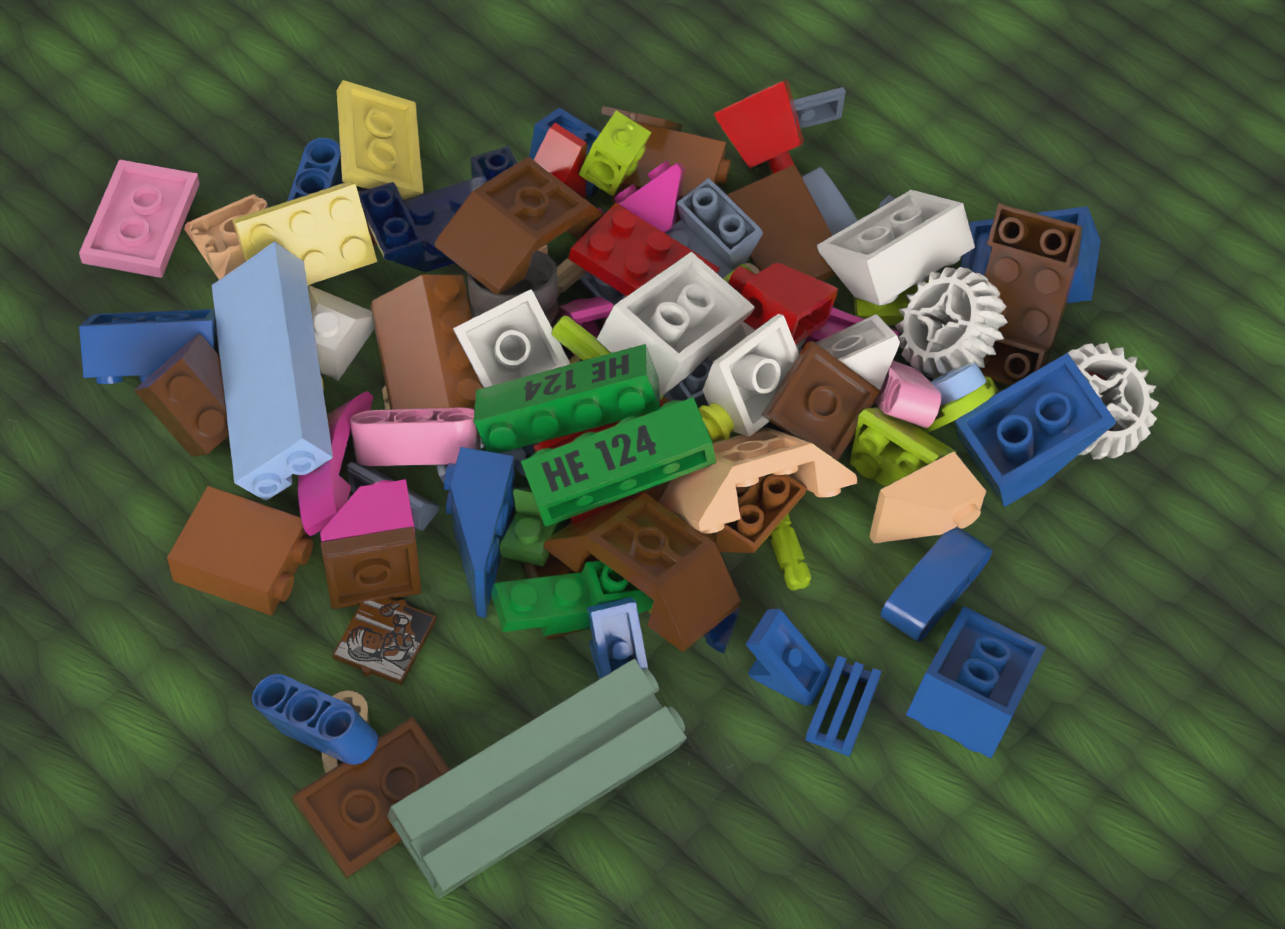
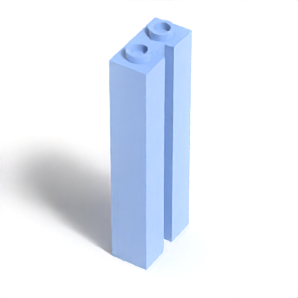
(270, 372)

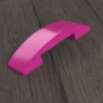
(323, 490)

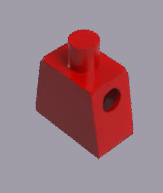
(764, 126)
(786, 292)

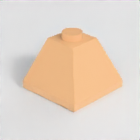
(928, 502)

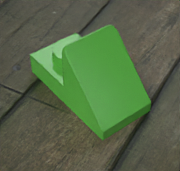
(527, 531)

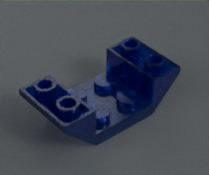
(410, 227)

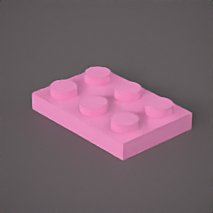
(139, 218)

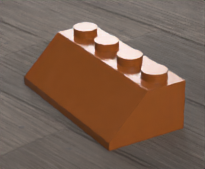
(419, 347)

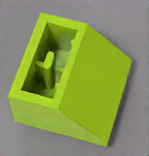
(892, 447)

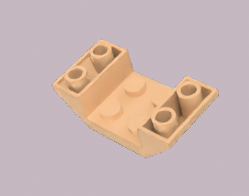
(709, 495)

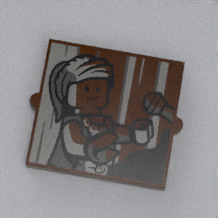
(384, 638)

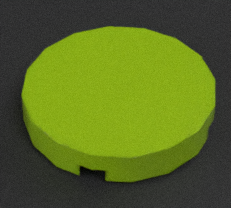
(955, 409)

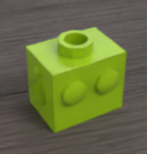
(615, 153)

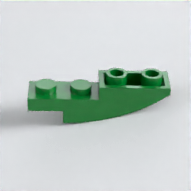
(561, 601)

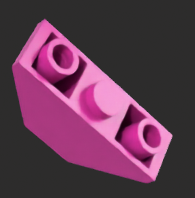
(657, 199)

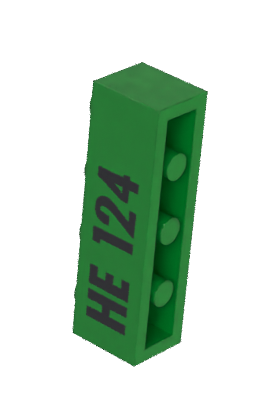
(567, 399)
(619, 461)

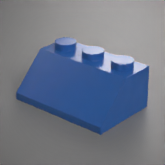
(139, 341)

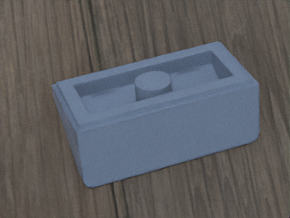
(820, 107)
(422, 508)

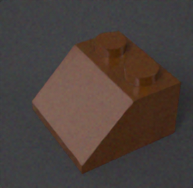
(189, 397)

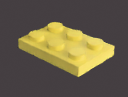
(379, 139)
(319, 228)

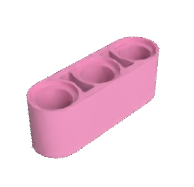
(909, 395)
(413, 436)

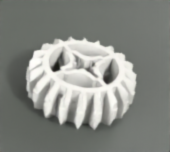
(951, 322)
(1124, 396)

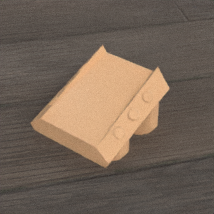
(216, 234)

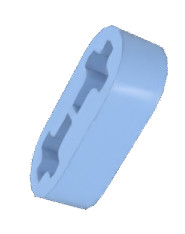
(959, 382)

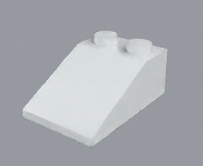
(678, 317)

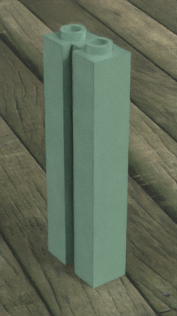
(536, 777)

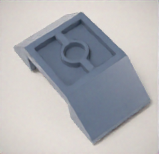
(709, 227)

